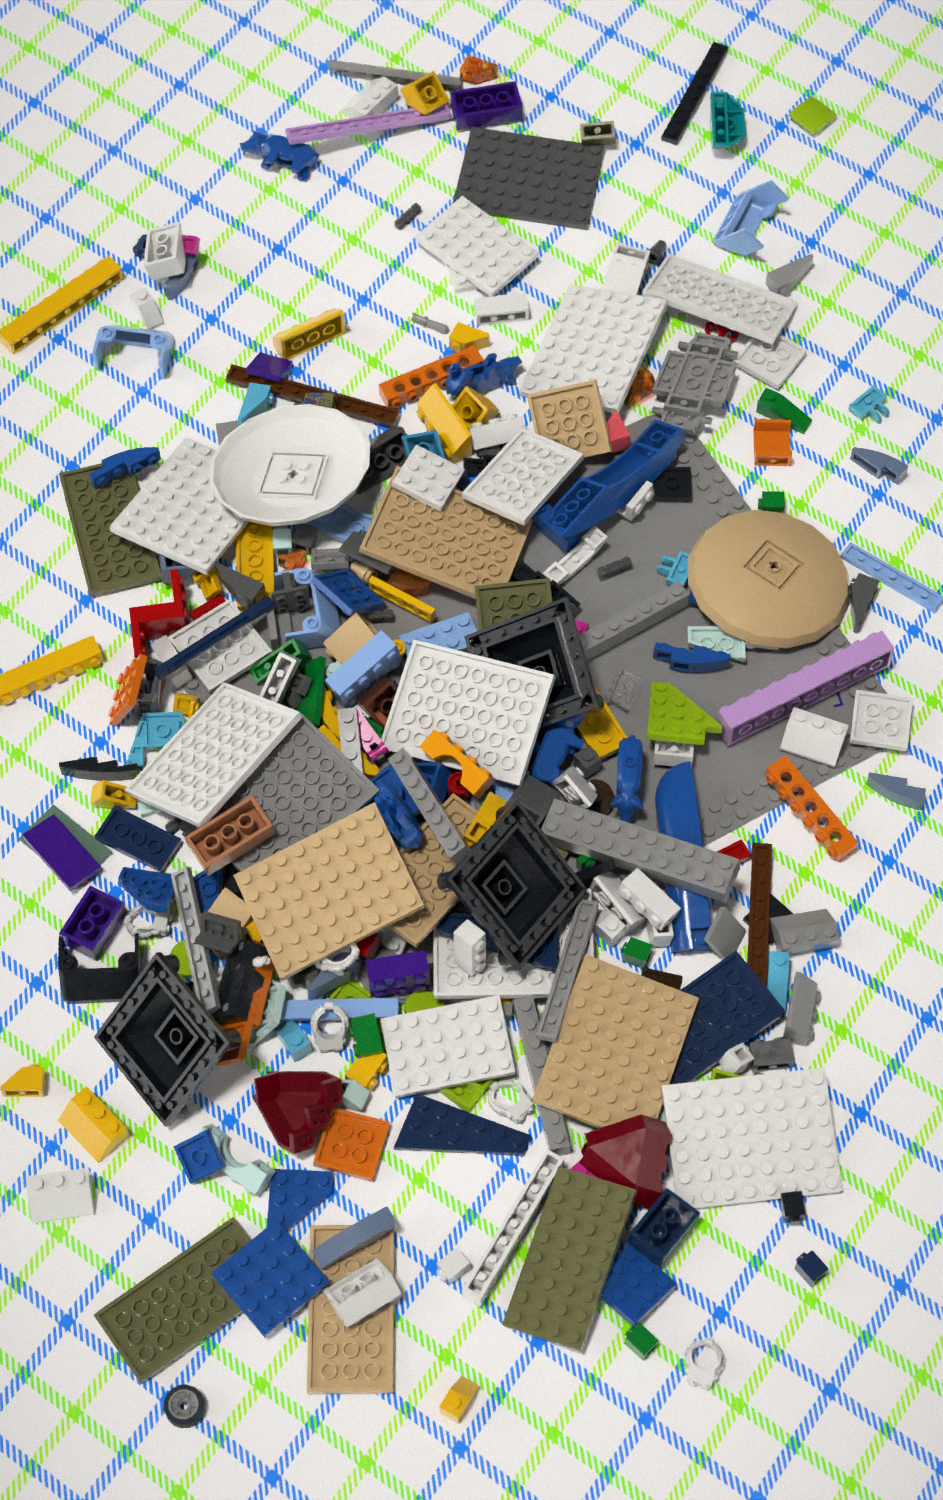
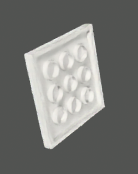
(228, 657)

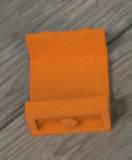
(772, 442)

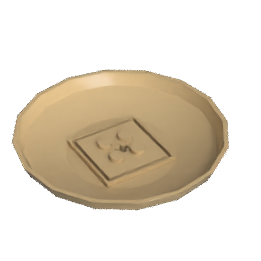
(762, 604)

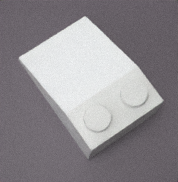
(164, 251)
(575, 788)

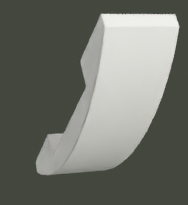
(577, 557)

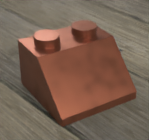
(378, 700)

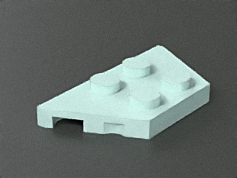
(271, 1013)

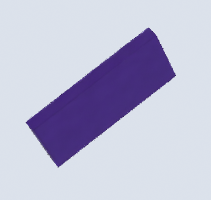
(61, 852)

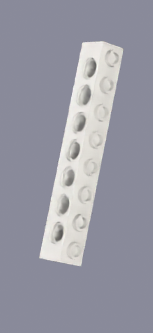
(512, 1228)

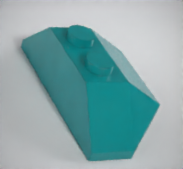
(726, 120)

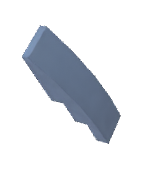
(354, 1237)

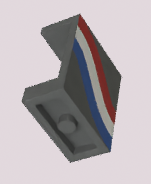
(151, 702)

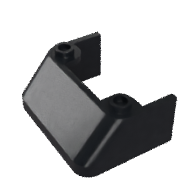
(97, 984)

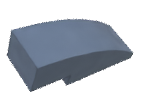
(879, 464)
(897, 790)

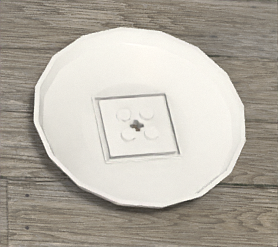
(262, 455)

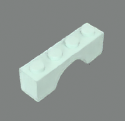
(252, 1176)

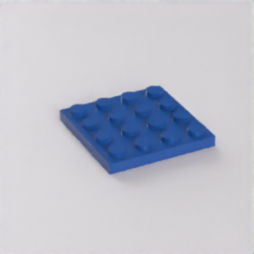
(270, 1278)

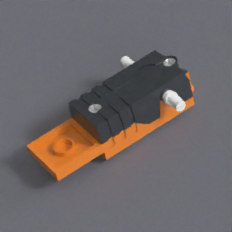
(243, 994)

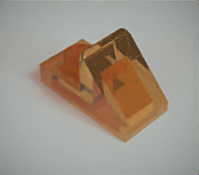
(293, 560)

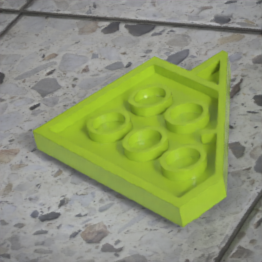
(677, 717)

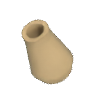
(363, 571)

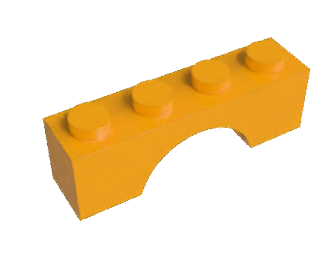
(473, 778)

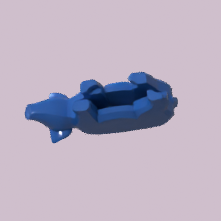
(276, 149)
(481, 376)
(553, 748)
(628, 778)
(398, 815)

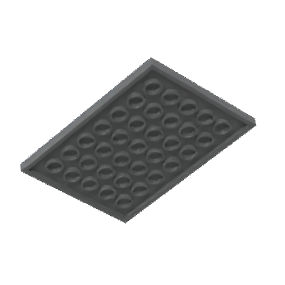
(530, 177)

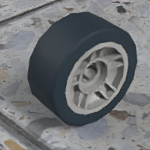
(181, 1395)

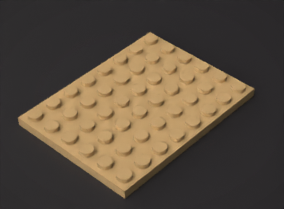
(450, 546)
(328, 891)
(614, 1046)

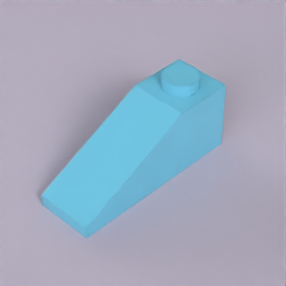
(255, 401)
(778, 976)

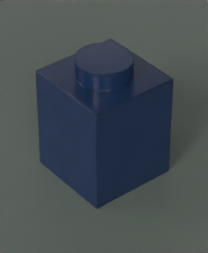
(811, 1268)

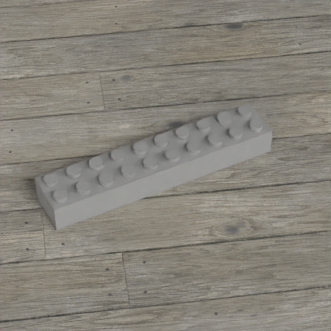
(637, 847)

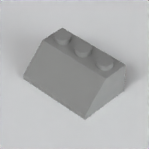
(804, 931)
(801, 1010)

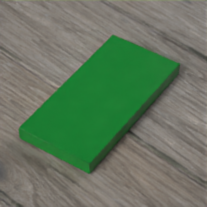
(312, 702)

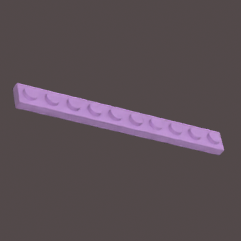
(364, 124)

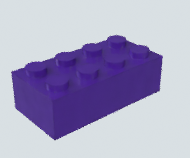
(486, 105)

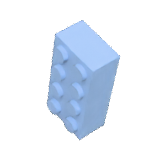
(363, 669)

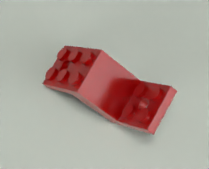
(161, 619)

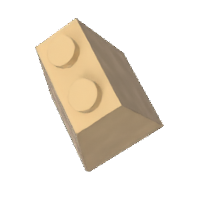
(349, 638)
(231, 906)

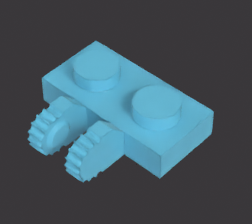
(867, 402)
(679, 568)

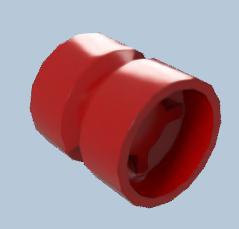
(457, 788)

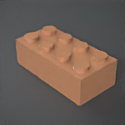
(229, 835)

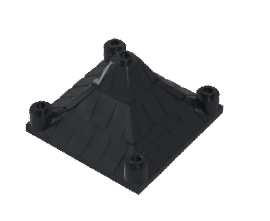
(549, 643)
(514, 885)
(164, 1039)

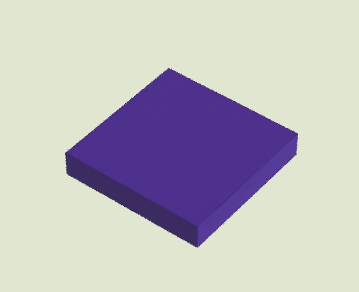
(269, 367)

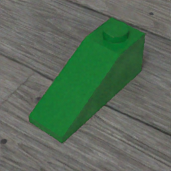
(776, 406)
(294, 647)

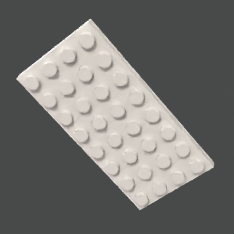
(720, 298)

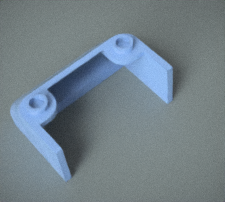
(745, 215)
(136, 337)
(317, 627)

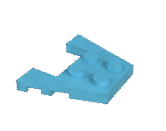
(154, 733)

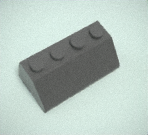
(385, 454)

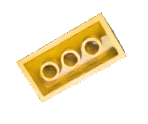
(309, 333)
(440, 416)

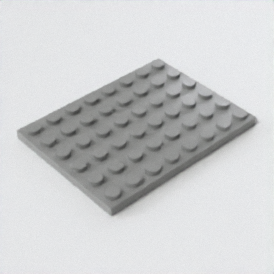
(301, 790)

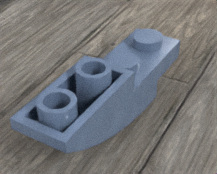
(179, 282)

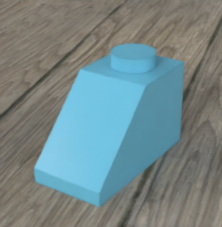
(293, 1040)

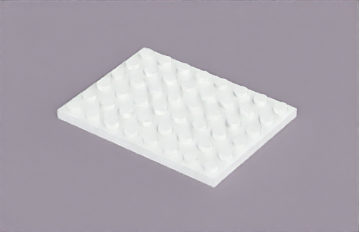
(594, 338)
(180, 511)
(477, 701)
(213, 754)
(495, 980)
(751, 1138)

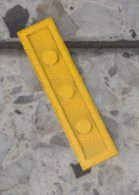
(402, 599)

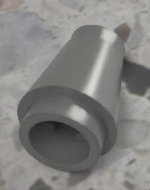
(657, 252)

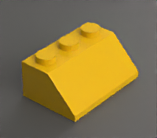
(93, 1124)

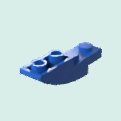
(129, 461)
(699, 660)

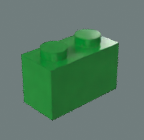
(366, 1035)

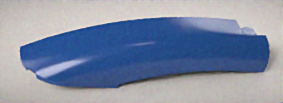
(614, 485)
(679, 818)

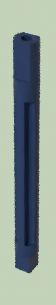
(214, 637)

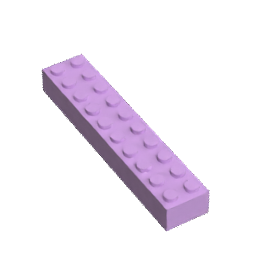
(805, 687)

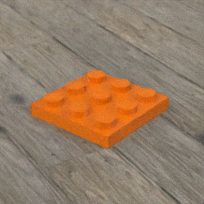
(128, 690)
(352, 1144)

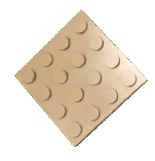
(572, 417)

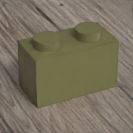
(598, 133)

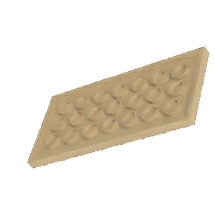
(424, 867)
(355, 1356)

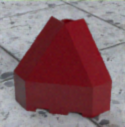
(297, 1105)
(630, 1155)

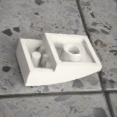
(672, 753)

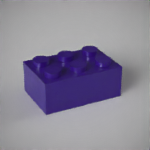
(93, 922)
(398, 974)

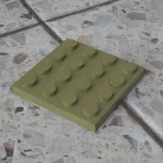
(510, 599)

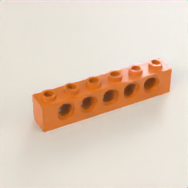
(403, 389)
(810, 798)

